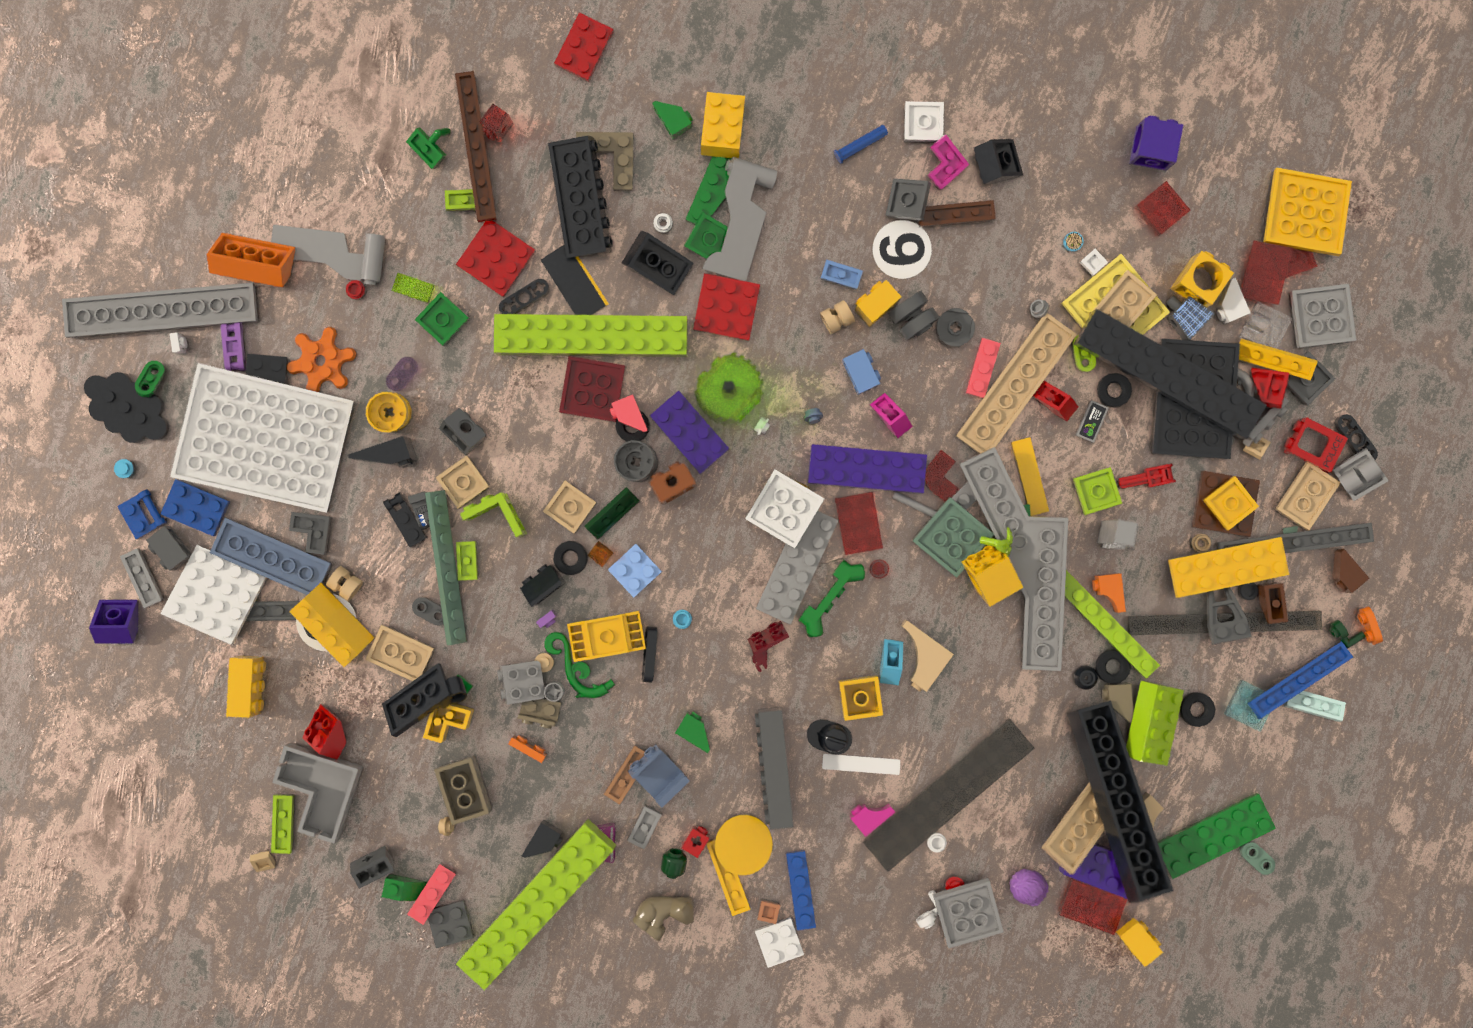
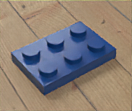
(195, 507)

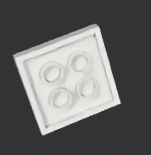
(785, 508)

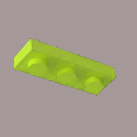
(282, 823)

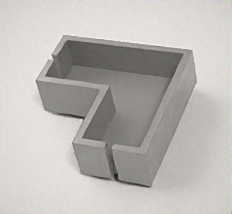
(329, 786)

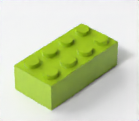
(1154, 723)

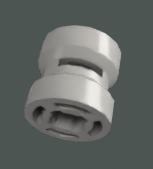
(554, 691)

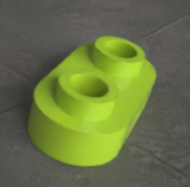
(1080, 355)

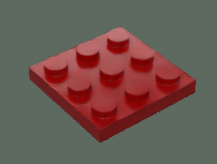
(495, 257)
(726, 307)

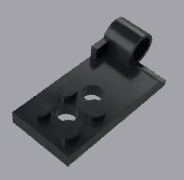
(433, 691)

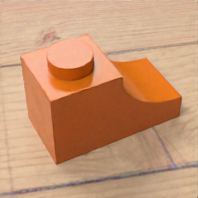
(1112, 588)

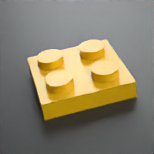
(1230, 503)

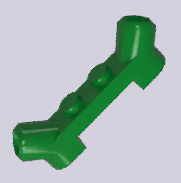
(812, 617)

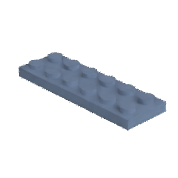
(269, 557)

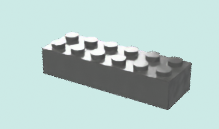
(775, 768)

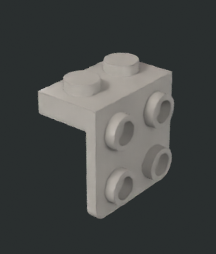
(521, 682)

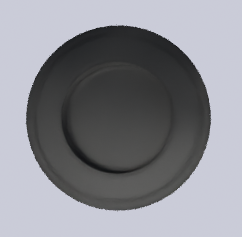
(1248, 591)

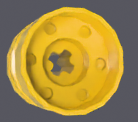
(378, 415)

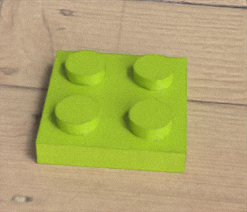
(1097, 491)

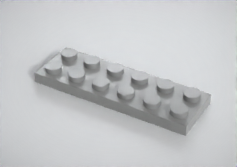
(796, 569)

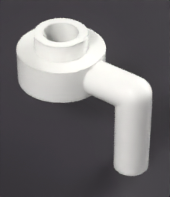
(927, 919)

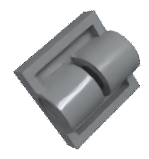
(1360, 474)

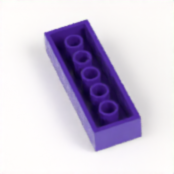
(867, 469)

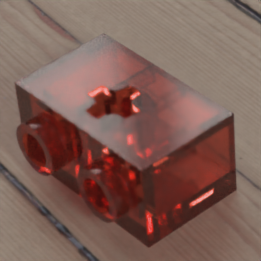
(496, 123)

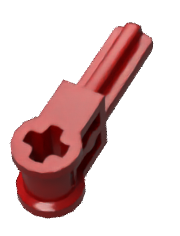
(1152, 477)

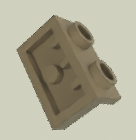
(541, 712)

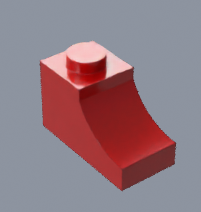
(1056, 400)

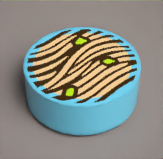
(1073, 241)

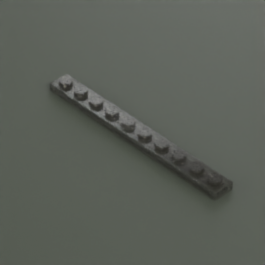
(1198, 623)

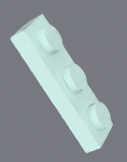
(1317, 705)

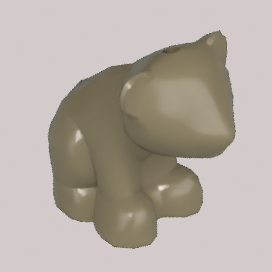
(656, 909)

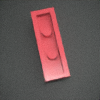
(982, 368)
(431, 894)

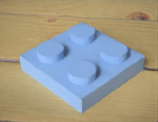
(634, 570)

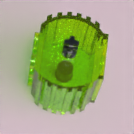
(729, 389)

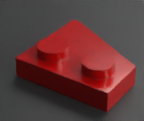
(1270, 386)

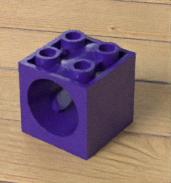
(1156, 143)

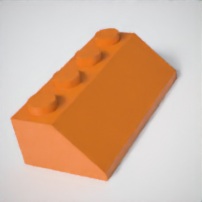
(251, 259)

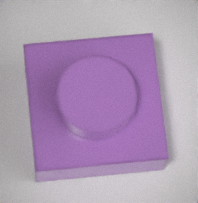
(547, 620)

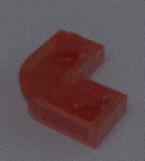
(935, 476)

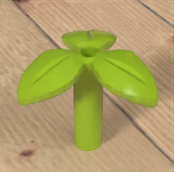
(1001, 545)

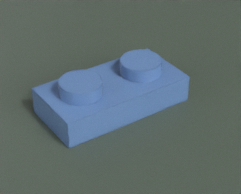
(841, 274)

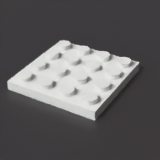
(213, 595)

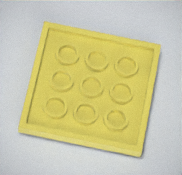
(1088, 296)

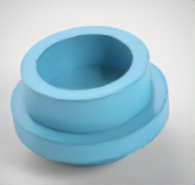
(123, 468)
(682, 619)

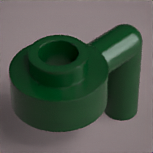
(1339, 631)

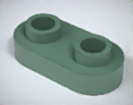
(1258, 858)

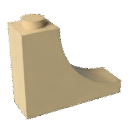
(930, 658)

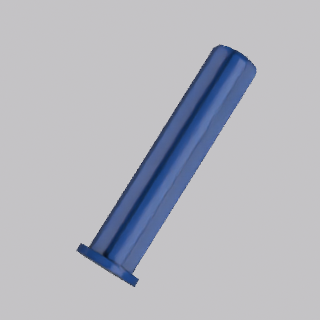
(860, 143)

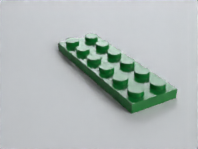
(1215, 835)

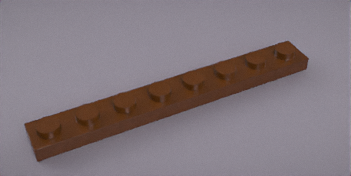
(475, 146)

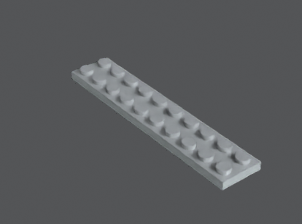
(159, 310)

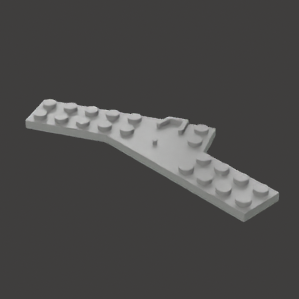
(1036, 555)

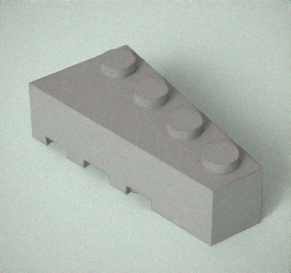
(1118, 534)

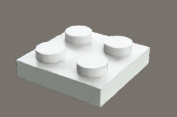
(923, 121)
(779, 942)

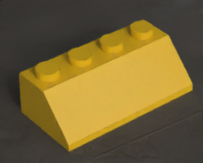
(332, 624)

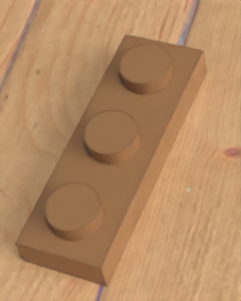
(623, 781)

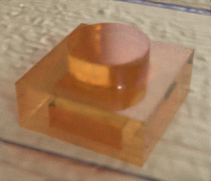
(600, 553)

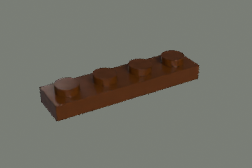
(958, 213)

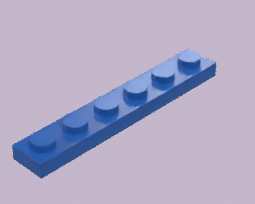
(1300, 680)

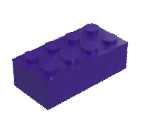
(689, 432)
(1099, 871)

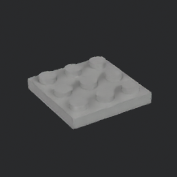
(1323, 316)
(968, 913)

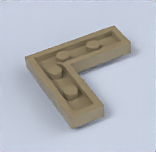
(622, 146)

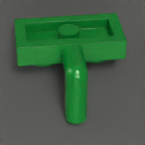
(427, 147)

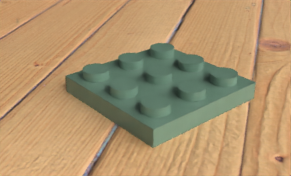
(952, 536)

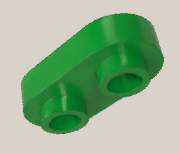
(148, 379)

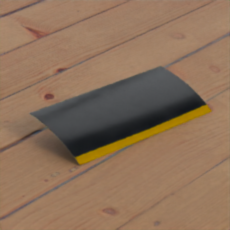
(574, 282)

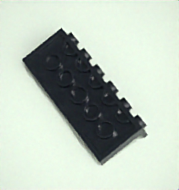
(580, 196)

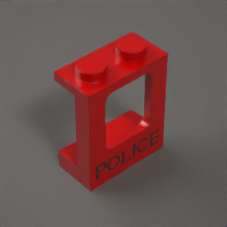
(1331, 452)

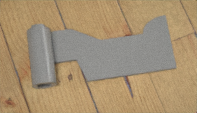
(745, 219)
(332, 249)

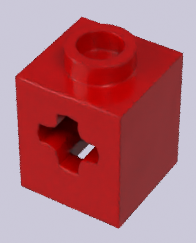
(692, 848)

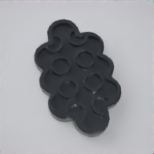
(123, 409)

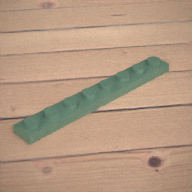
(445, 567)

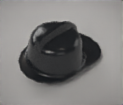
(829, 736)

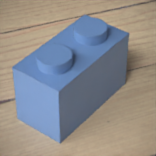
(861, 371)

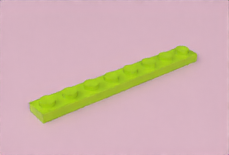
(1109, 627)

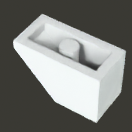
(1231, 303)

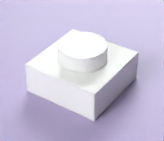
(1093, 262)
(178, 343)

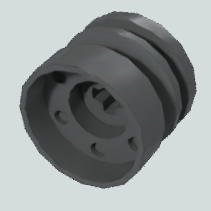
(626, 456)

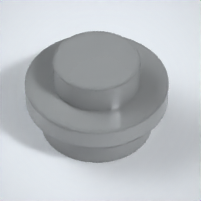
(1039, 308)

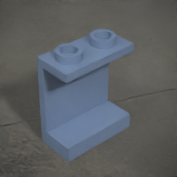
(658, 775)

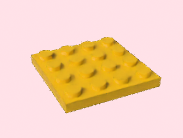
(1307, 211)

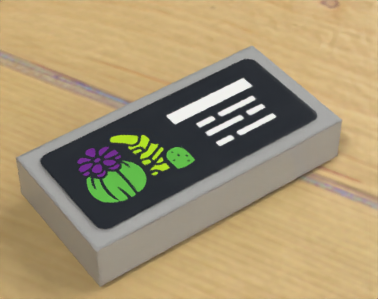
(1091, 421)

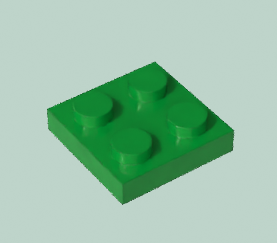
(706, 236)
(442, 319)

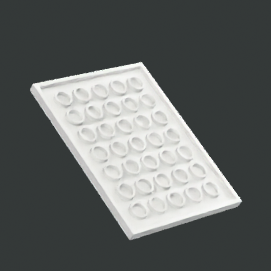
(261, 438)

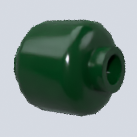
(673, 863)

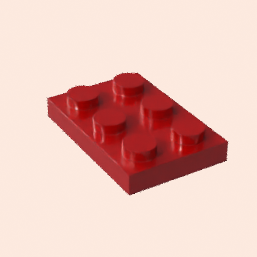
(583, 47)

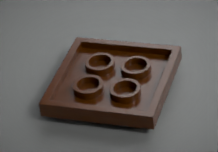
(1203, 515)

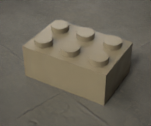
(463, 790)

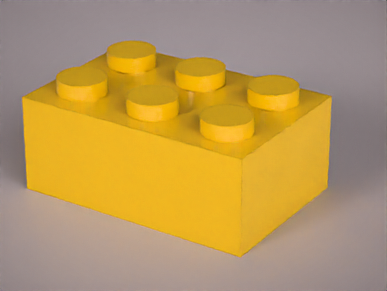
(722, 125)
(245, 686)

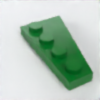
(711, 190)

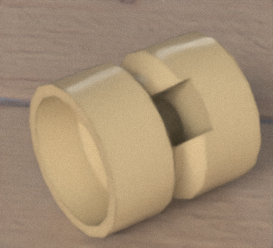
(837, 317)
(349, 588)

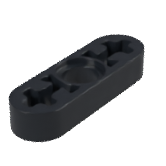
(533, 285)
(1364, 439)
(649, 654)

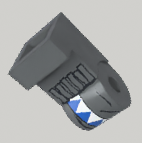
(419, 506)

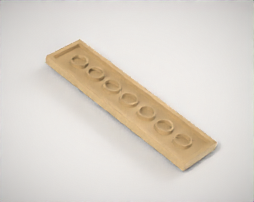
(1016, 384)

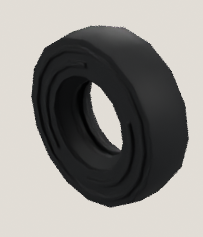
(1125, 385)
(627, 436)
(570, 546)
(1121, 675)
(1208, 714)

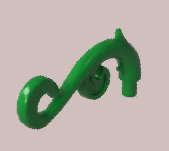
(583, 691)

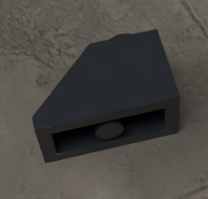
(543, 840)

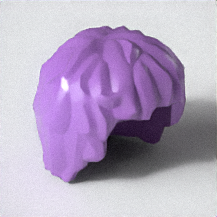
(1028, 887)

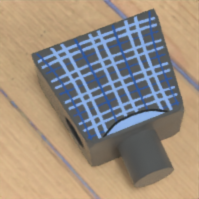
(1188, 316)

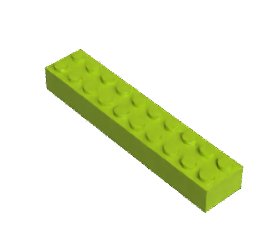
(590, 335)
(536, 904)

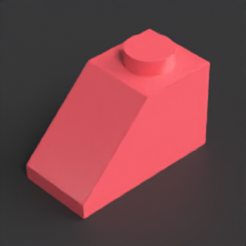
(628, 413)

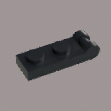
(405, 520)

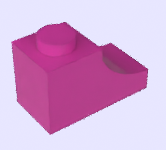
(891, 415)
(868, 818)

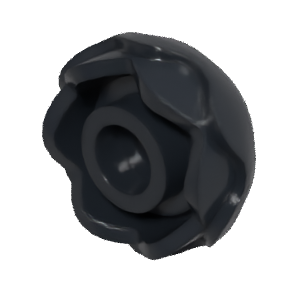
(1080, 680)

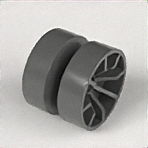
(911, 311)

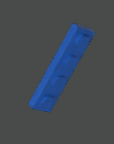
(801, 890)

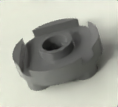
(948, 319)

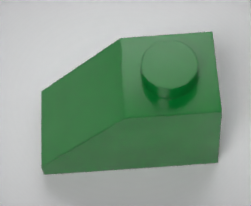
(673, 118)
(694, 731)
(402, 888)

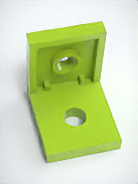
(490, 502)

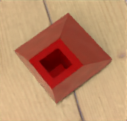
(325, 733)

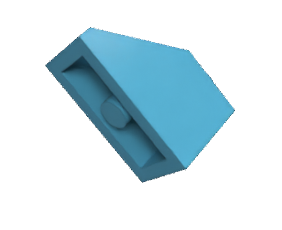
(891, 662)

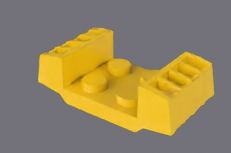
(606, 636)

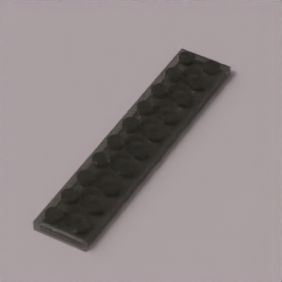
(948, 794)

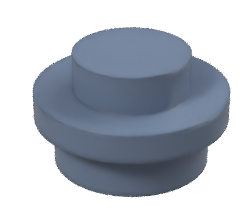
(813, 415)

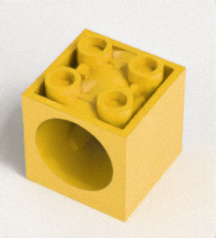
(1218, 271)
(992, 574)

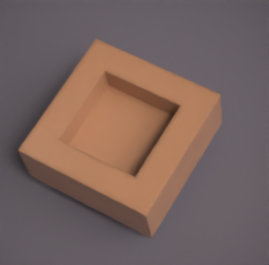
(768, 911)

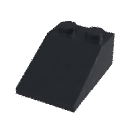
(657, 262)
(392, 452)

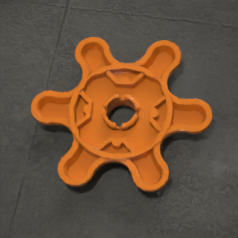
(333, 356)

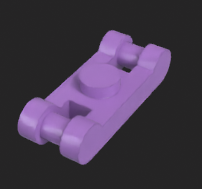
(233, 346)

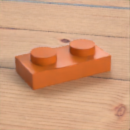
(536, 751)

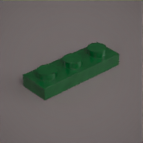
(611, 513)

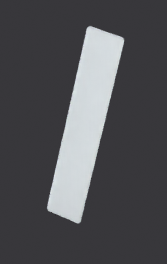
(861, 764)

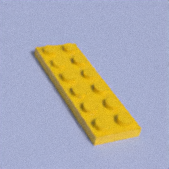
(1228, 567)

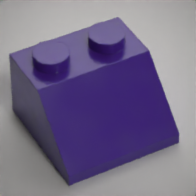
(115, 622)

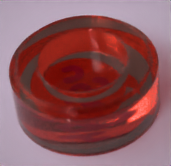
(879, 568)

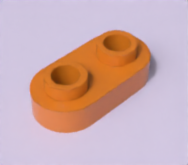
(1368, 620)

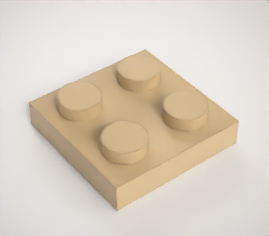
(462, 482)
(569, 507)

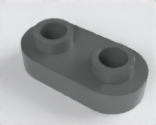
(429, 611)

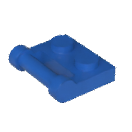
(136, 516)

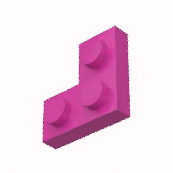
(951, 162)

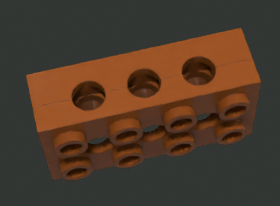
(661, 483)

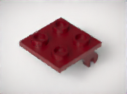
(763, 640)

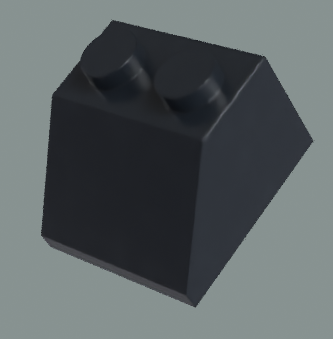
(998, 161)
(542, 585)

